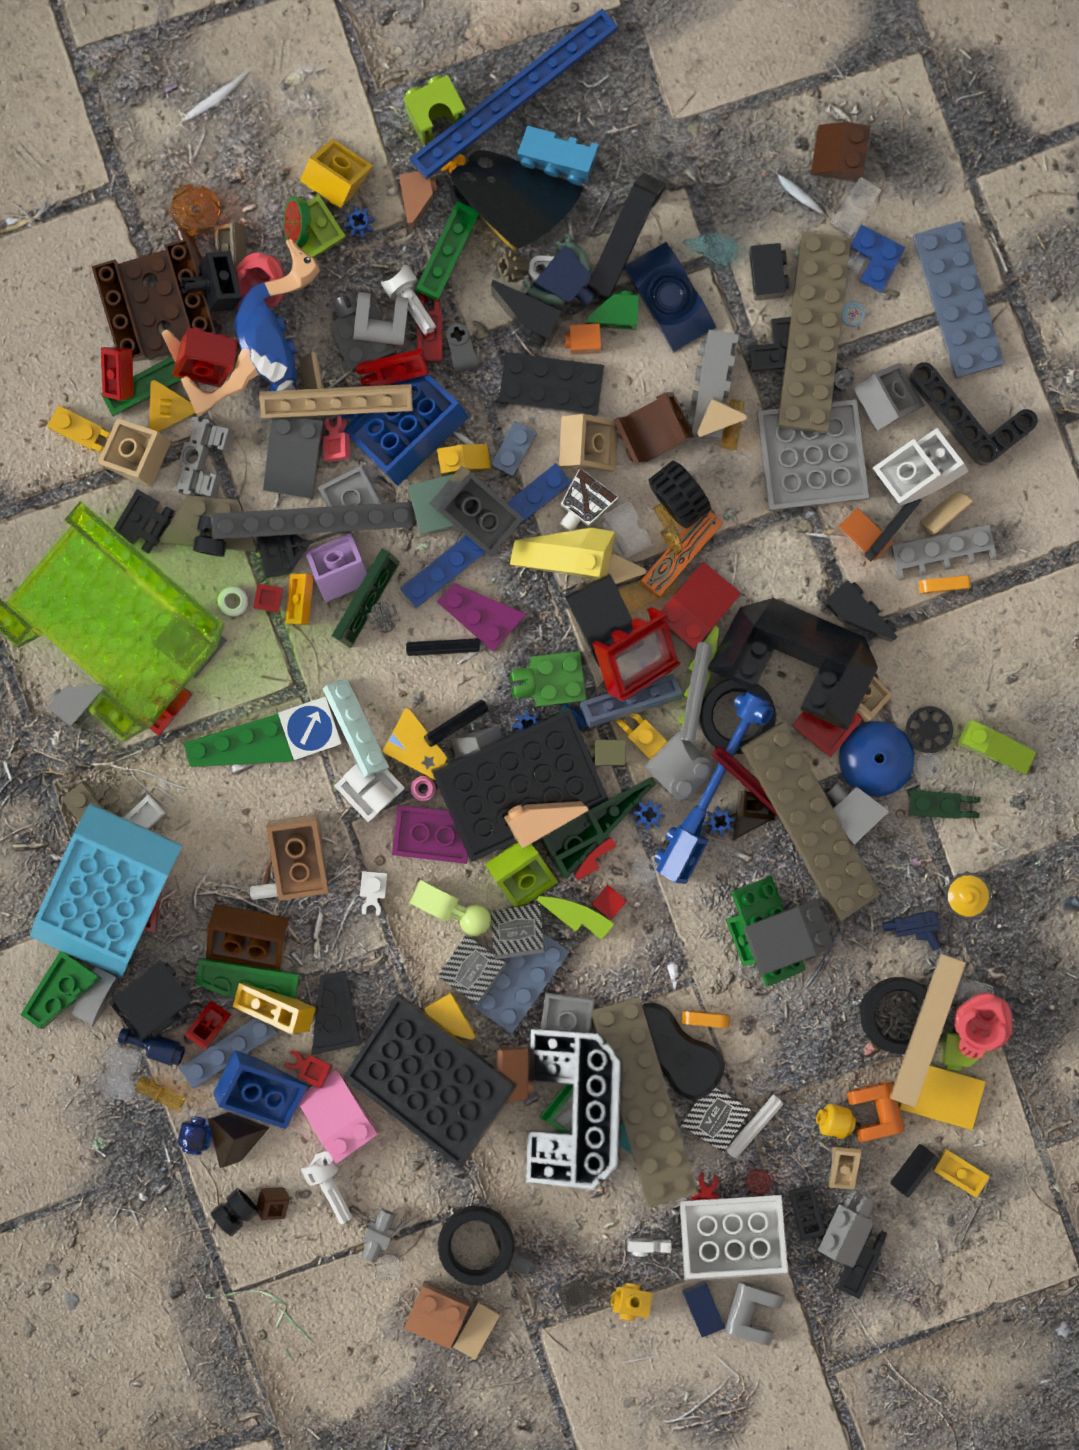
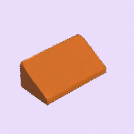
(862, 531)

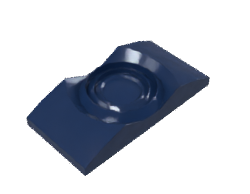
(670, 296)

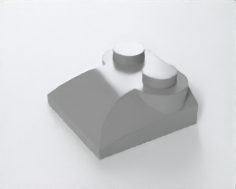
(680, 767)

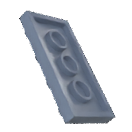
(521, 985)

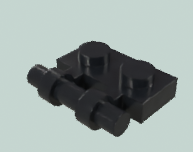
(136, 517)

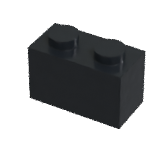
(768, 271)

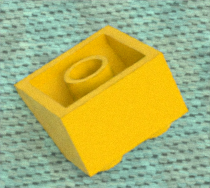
(335, 172)

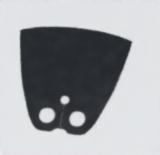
(521, 200)

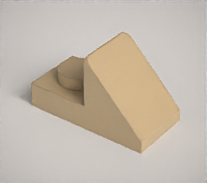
(844, 1167)

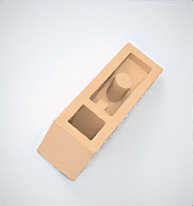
(538, 820)

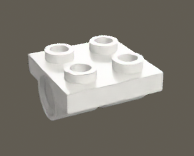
(370, 793)

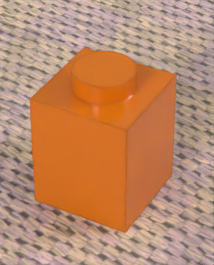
(583, 339)

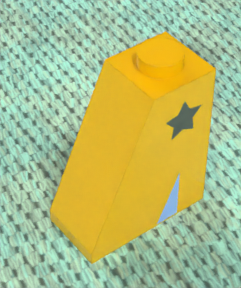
(410, 748)

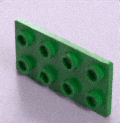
(754, 904)

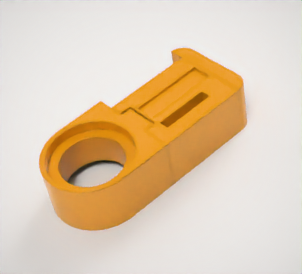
(944, 584)

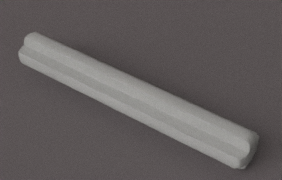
(696, 691)

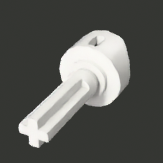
(404, 286)
(321, 1173)

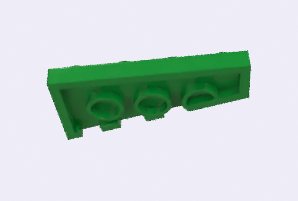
(245, 744)

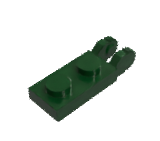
(940, 804)

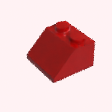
(205, 357)

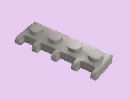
(943, 548)

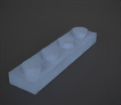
(608, 708)
(218, 1055)

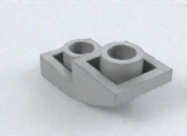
(92, 1002)

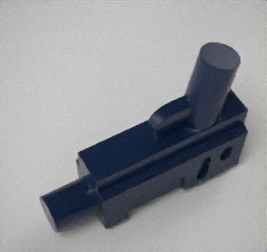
(921, 924)

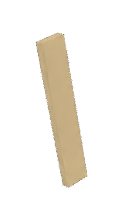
(336, 401)
(927, 1030)

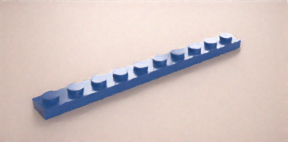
(513, 94)

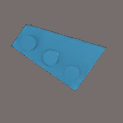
(557, 155)

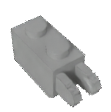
(848, 1229)

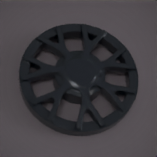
(929, 729)

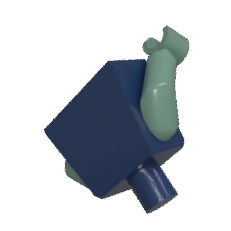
(563, 277)

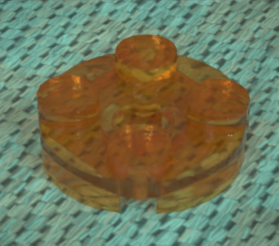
(195, 222)

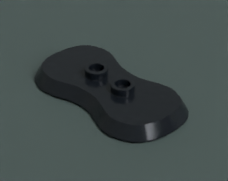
(687, 1063)

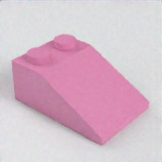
(337, 1117)

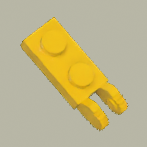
(77, 428)
(644, 736)

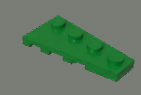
(225, 977)

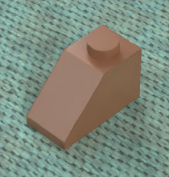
(417, 195)

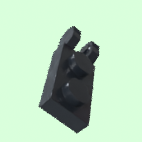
(855, 1279)

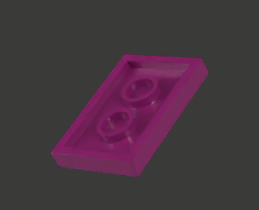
(427, 835)

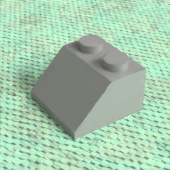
(888, 396)
(73, 702)

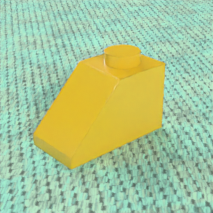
(471, 456)
(450, 1016)

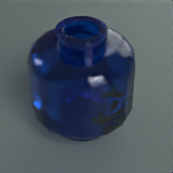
(195, 1135)

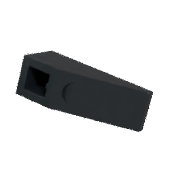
(852, 608)

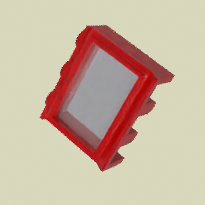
(638, 656)

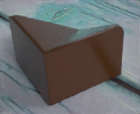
(272, 1203)

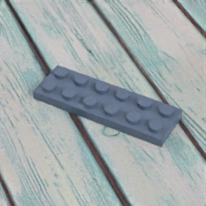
(958, 299)

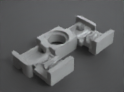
(190, 478)

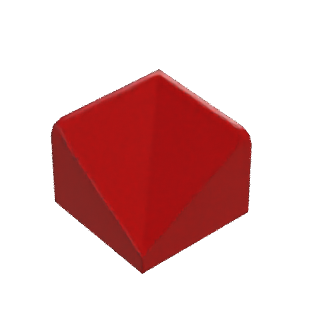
(609, 902)

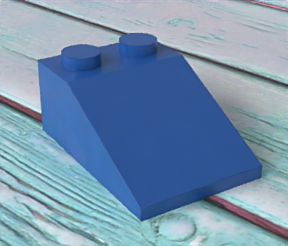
(258, 1090)

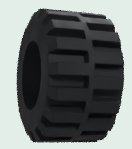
(680, 494)

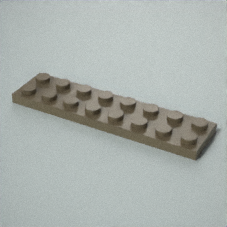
(814, 332)
(810, 821)
(646, 1105)

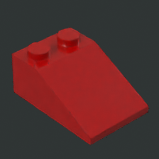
(699, 605)

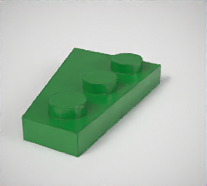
(59, 989)

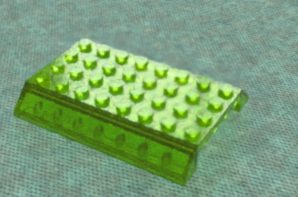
(113, 620)

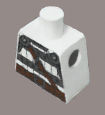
(585, 501)

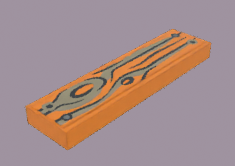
(670, 564)

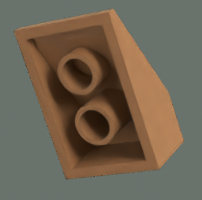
(297, 857)

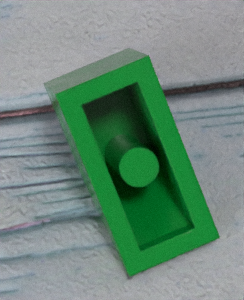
(617, 312)

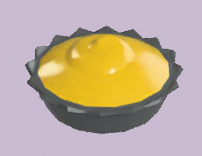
(968, 895)

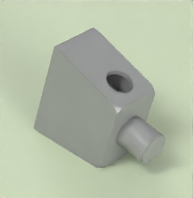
(856, 811)

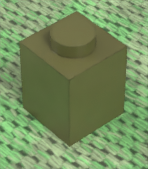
(608, 752)

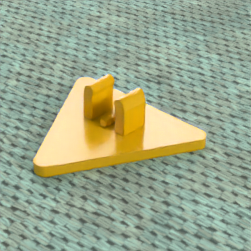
(166, 407)

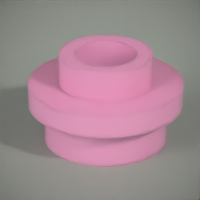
(415, 788)

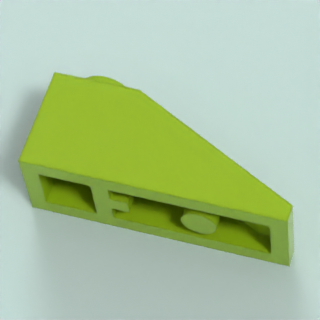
(996, 746)

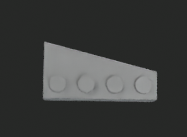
(713, 377)

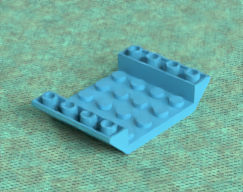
(105, 890)

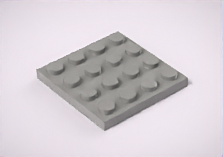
(813, 466)

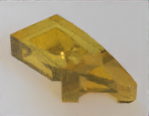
(669, 533)

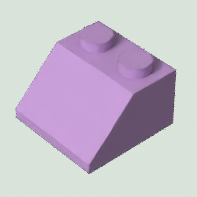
(337, 567)

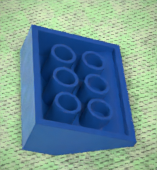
(407, 438)

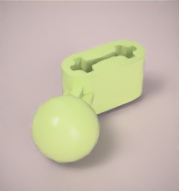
(473, 919)

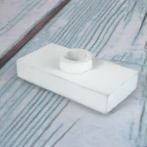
(146, 813)

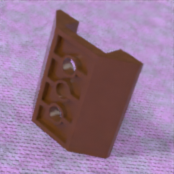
(138, 310)

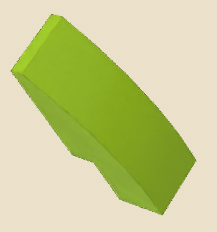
(577, 914)

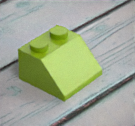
(521, 874)

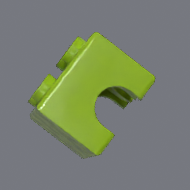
(430, 102)

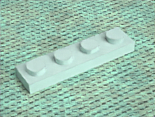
(355, 728)

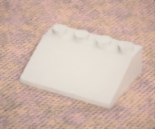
(733, 1238)

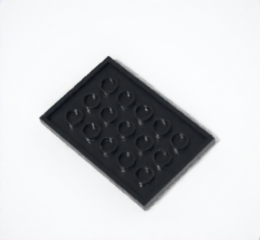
(524, 768)
(430, 1081)

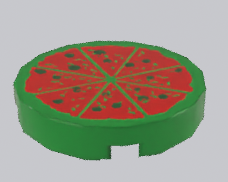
(296, 219)

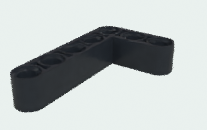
(635, 211)
(966, 419)

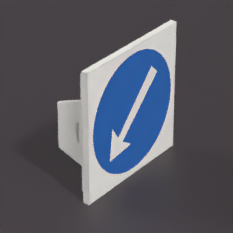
(309, 728)

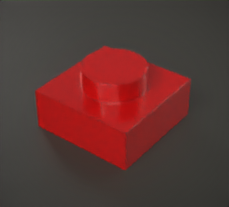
(268, 598)

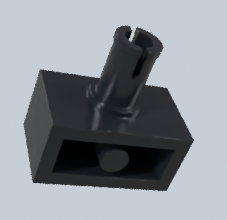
(217, 281)

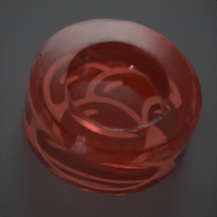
(758, 1181)

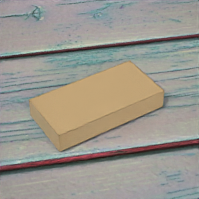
(476, 1330)

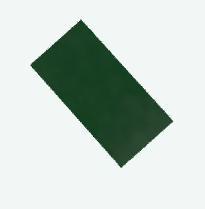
(365, 597)

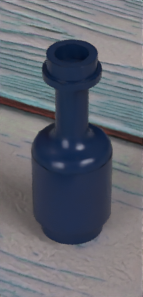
(157, 1048)

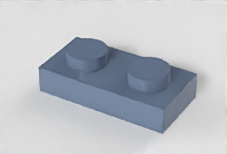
(513, 449)

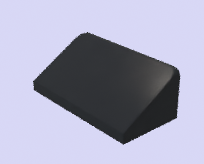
(914, 1170)

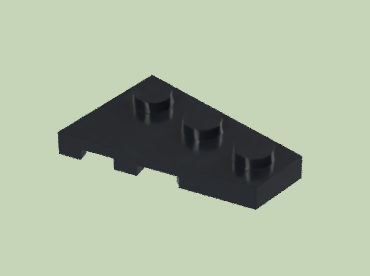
(335, 1015)

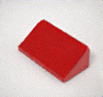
(117, 373)

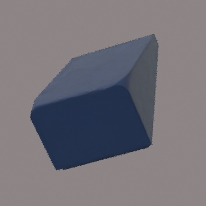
(703, 1309)

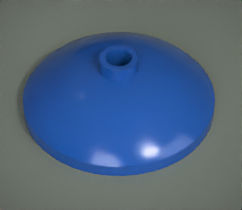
(859, 763)

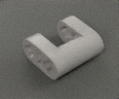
(380, 330)
(743, 1308)

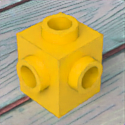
(631, 1302)

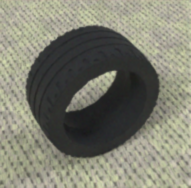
(708, 705)
(869, 1006)
(463, 1274)

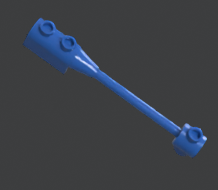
(685, 841)

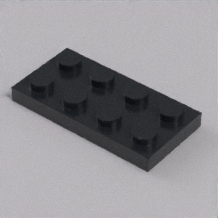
(551, 384)

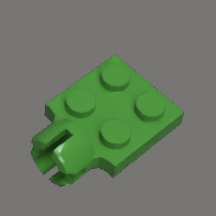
(551, 679)

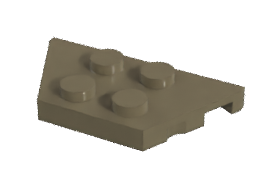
(184, 525)

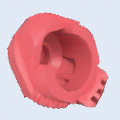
(258, 269)
(983, 1024)

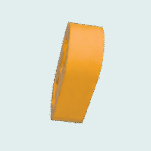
(705, 1019)

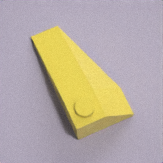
(573, 553)

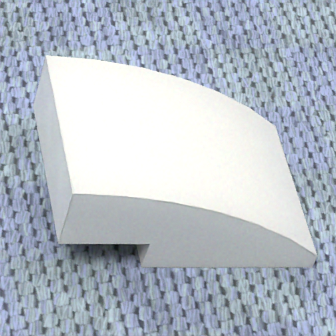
(920, 468)

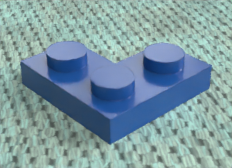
(882, 254)

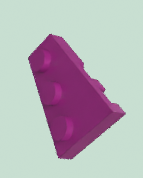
(481, 615)

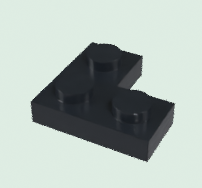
(771, 356)

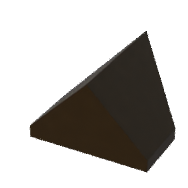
(750, 814)
(234, 1137)

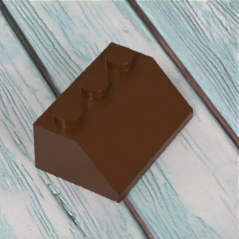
(246, 937)

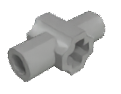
(378, 1235)

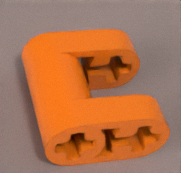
(888, 1111)

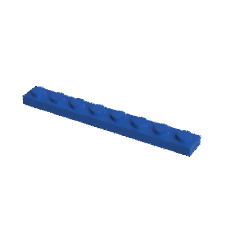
(467, 552)

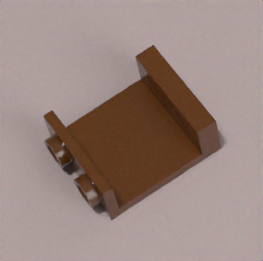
(653, 429)

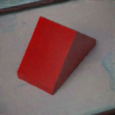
(208, 1025)

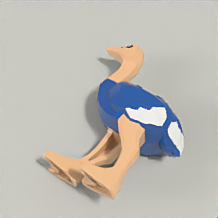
(259, 338)

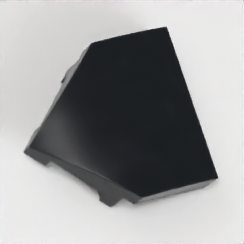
(280, 553)

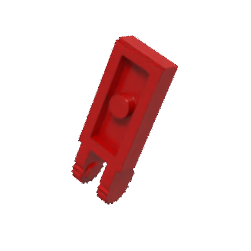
(432, 342)
(393, 368)

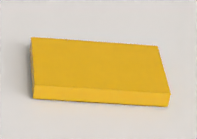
(948, 1098)

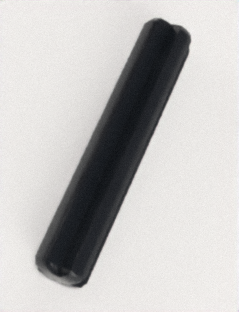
(443, 647)
(456, 723)

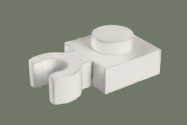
(373, 887)
(643, 1246)

